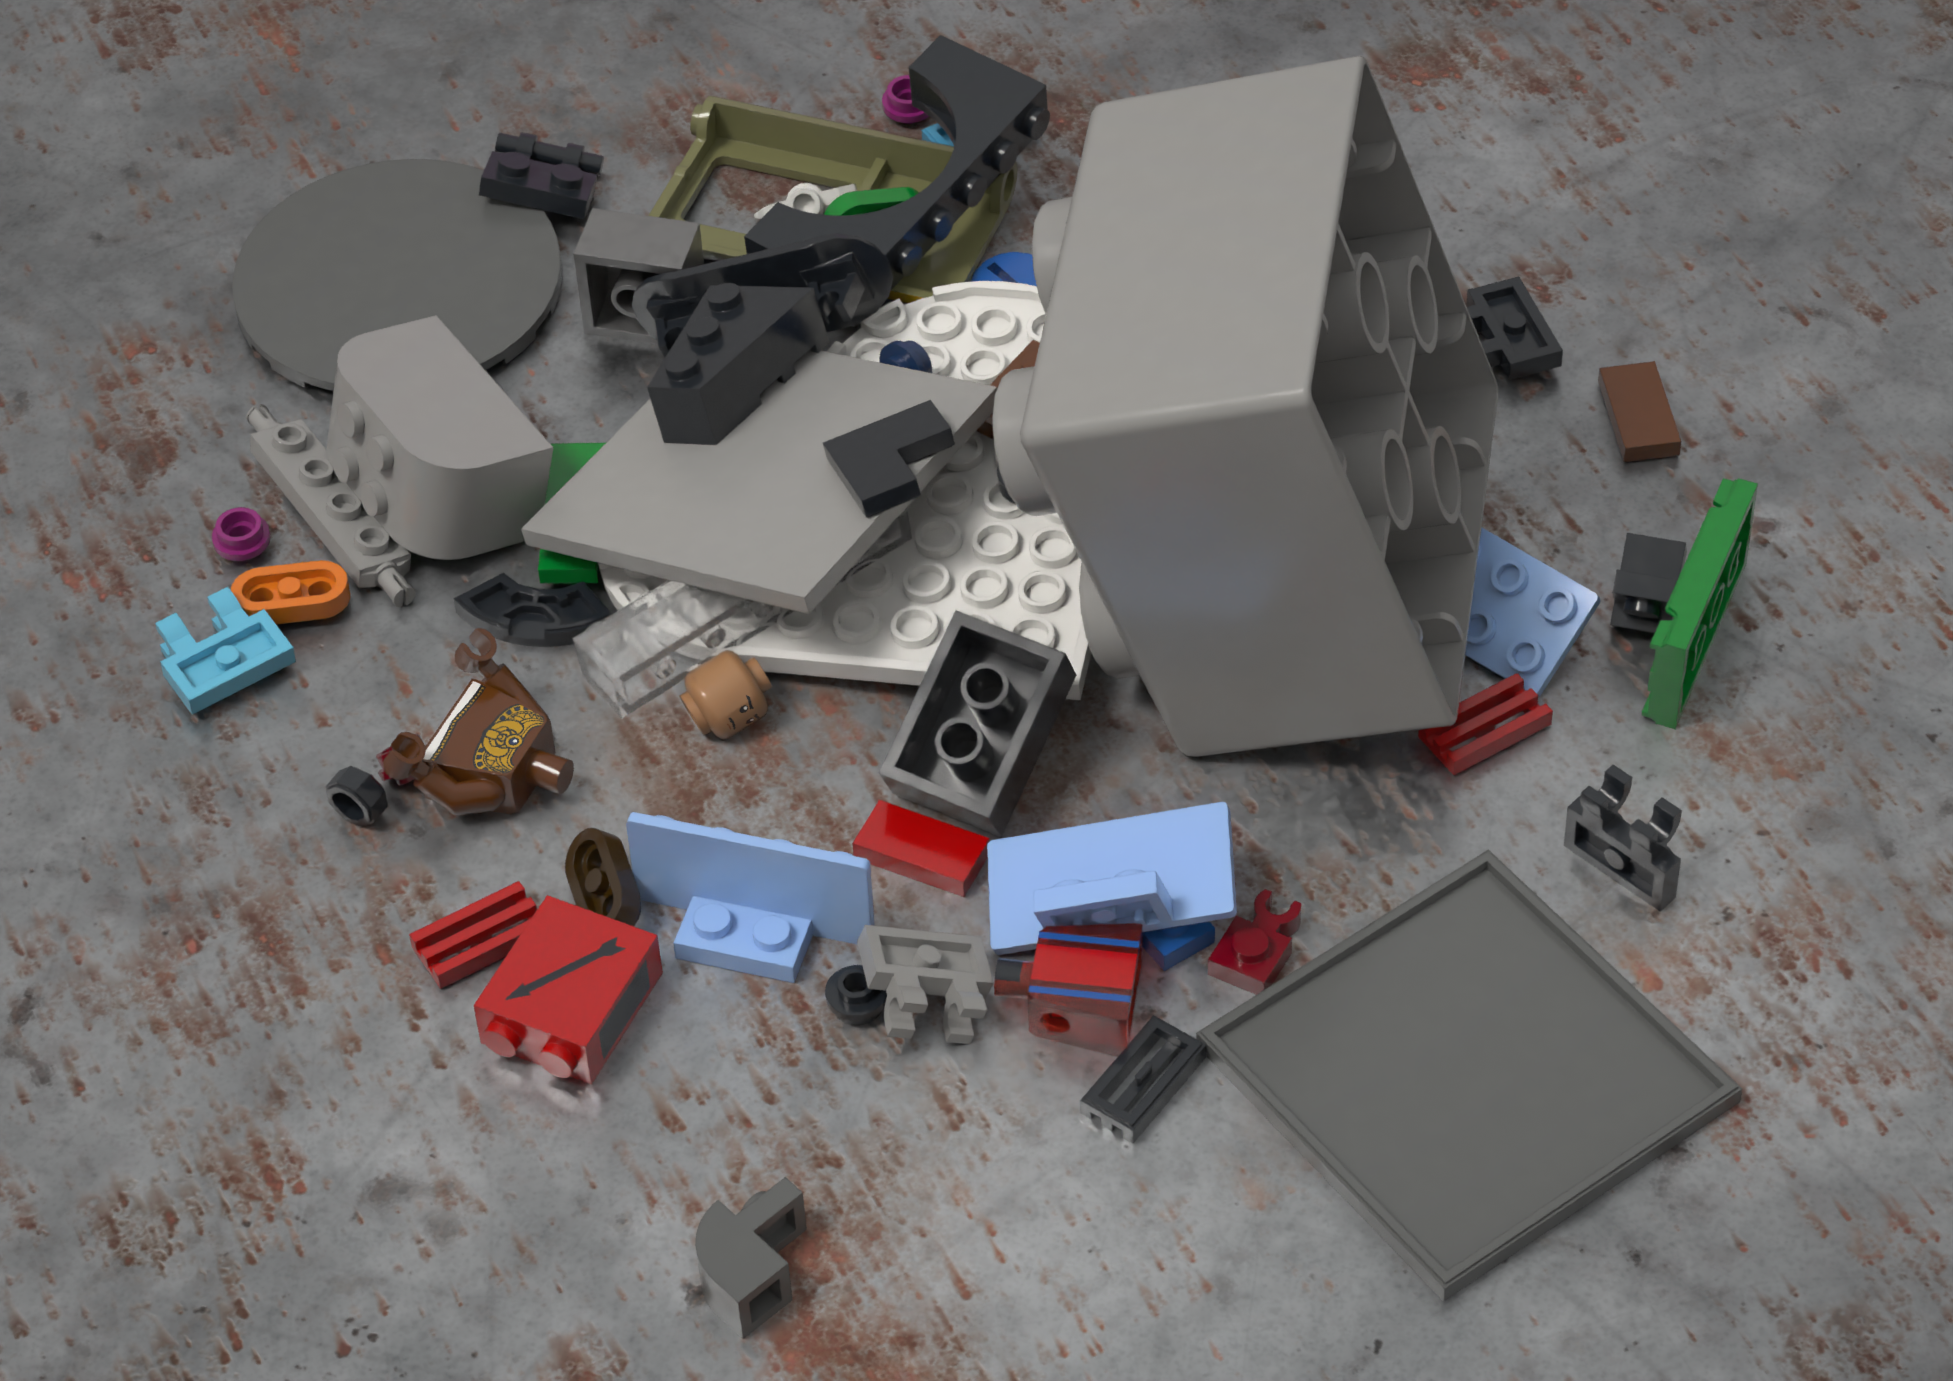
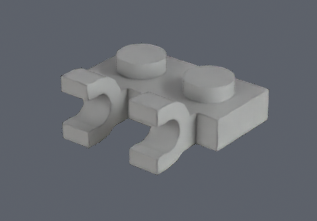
(923, 963)

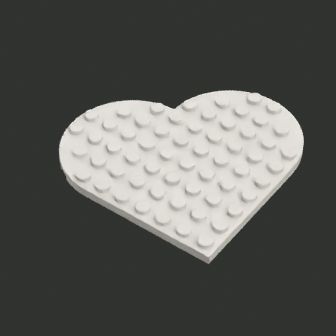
(967, 540)

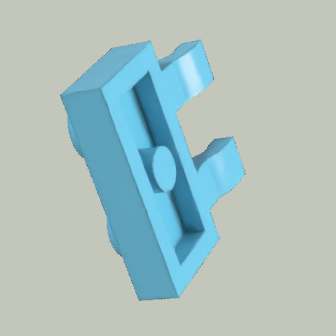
(225, 662)

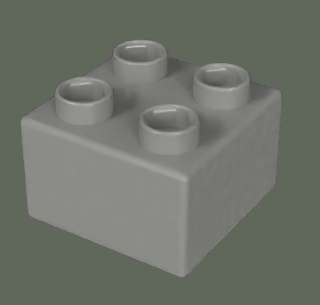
(1258, 412)

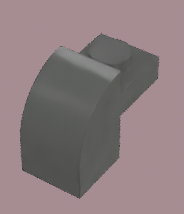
(740, 1258)

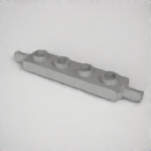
(329, 506)

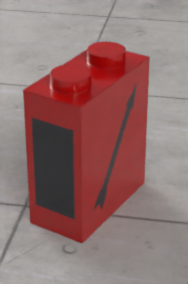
(568, 990)

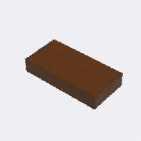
(1639, 411)

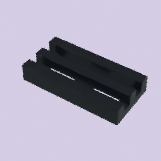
(1117, 1114)

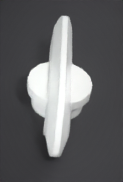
(809, 198)

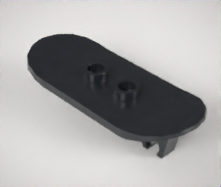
(844, 270)

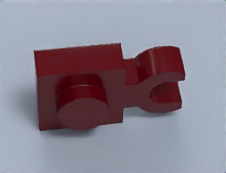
(1255, 951)

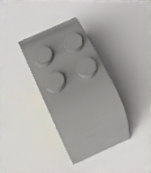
(434, 443)

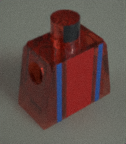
(1079, 984)

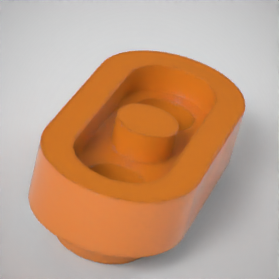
(294, 591)

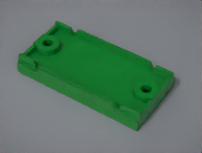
(1700, 601)

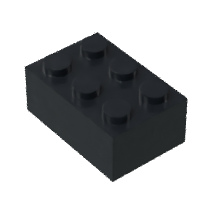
(978, 723)

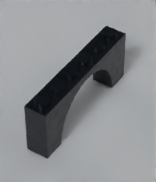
(990, 120)

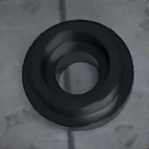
(849, 1006)

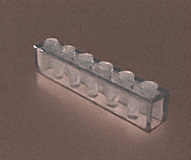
(680, 627)

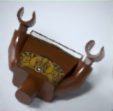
(487, 747)

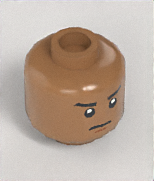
(726, 694)

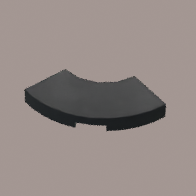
(530, 614)

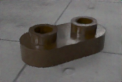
(602, 876)

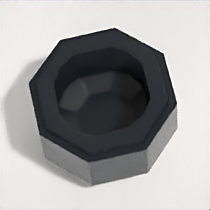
(356, 796)

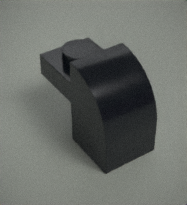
(1646, 581)

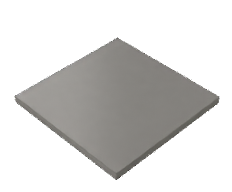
(764, 504)

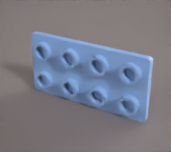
(1523, 613)
(1119, 871)
(747, 895)

